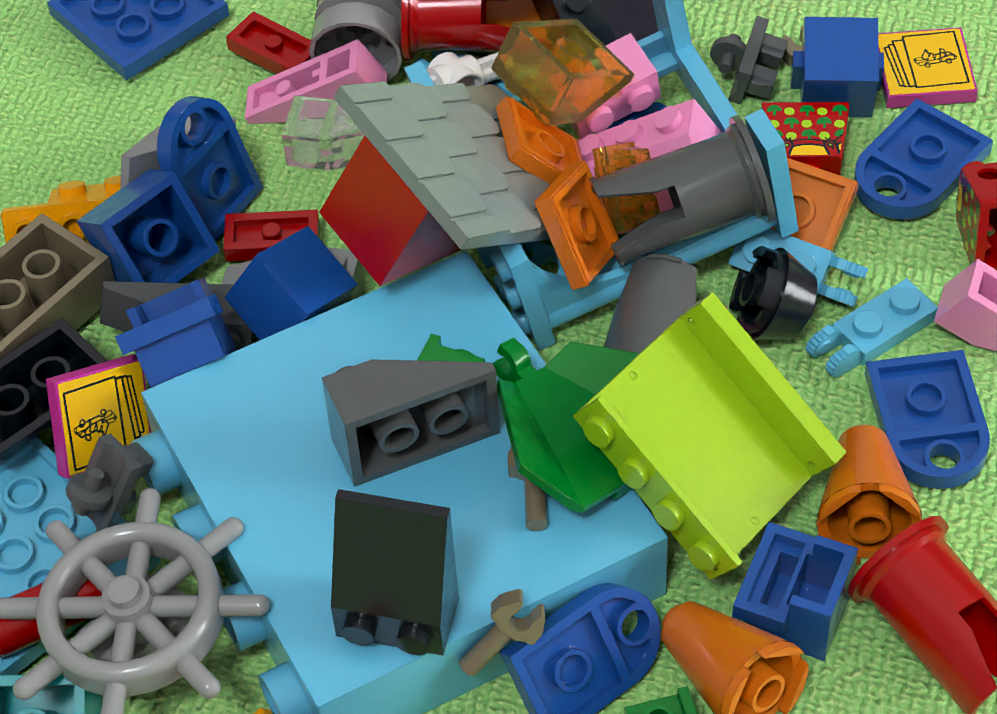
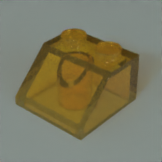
(559, 69)

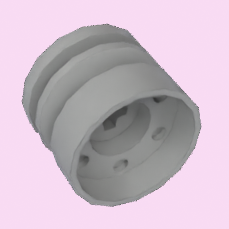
(370, 21)

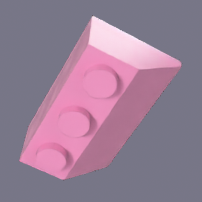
(659, 132)

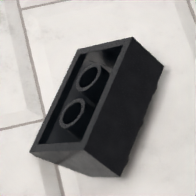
(24, 376)

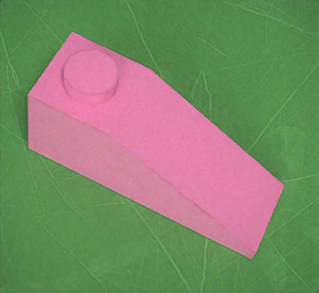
(317, 78)
(970, 305)

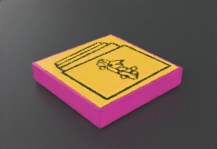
(926, 67)
(94, 404)

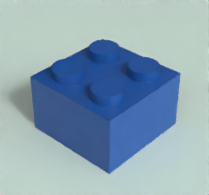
(150, 230)

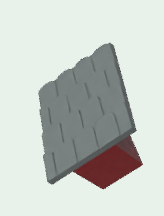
(428, 178)

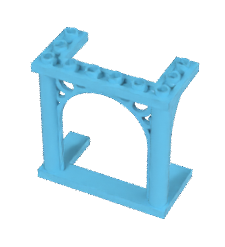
(546, 299)

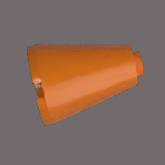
(866, 494)
(734, 662)

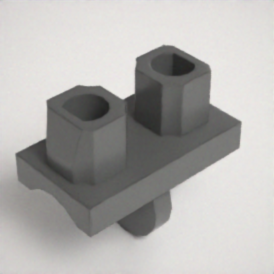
(733, 54)
(108, 483)

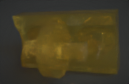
(625, 211)

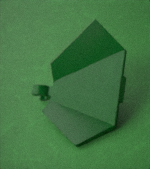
(541, 424)

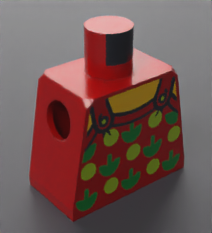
(811, 131)
(978, 211)

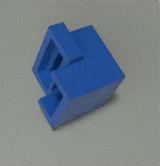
(839, 63)
(289, 284)
(177, 332)
(797, 588)

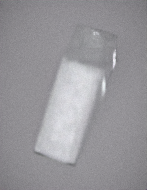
(319, 134)

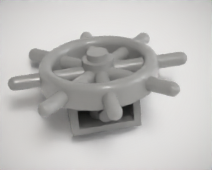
(141, 626)

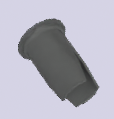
(708, 185)
(652, 299)

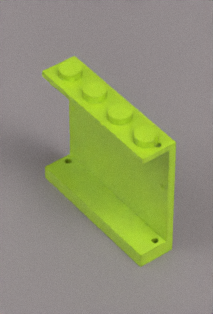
(708, 434)

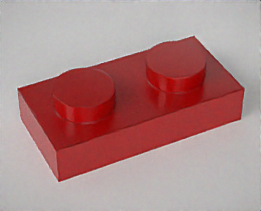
(268, 43)
(254, 232)

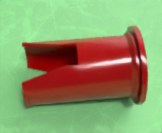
(448, 27)
(935, 609)

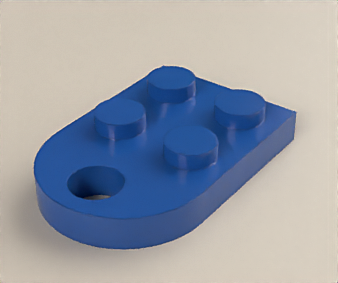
(208, 159)
(919, 159)
(928, 411)
(583, 654)

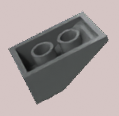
(407, 412)

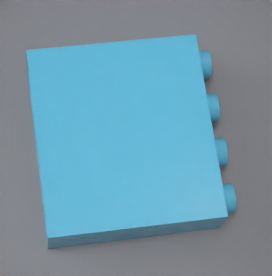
(258, 447)

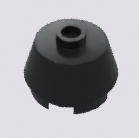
(774, 296)

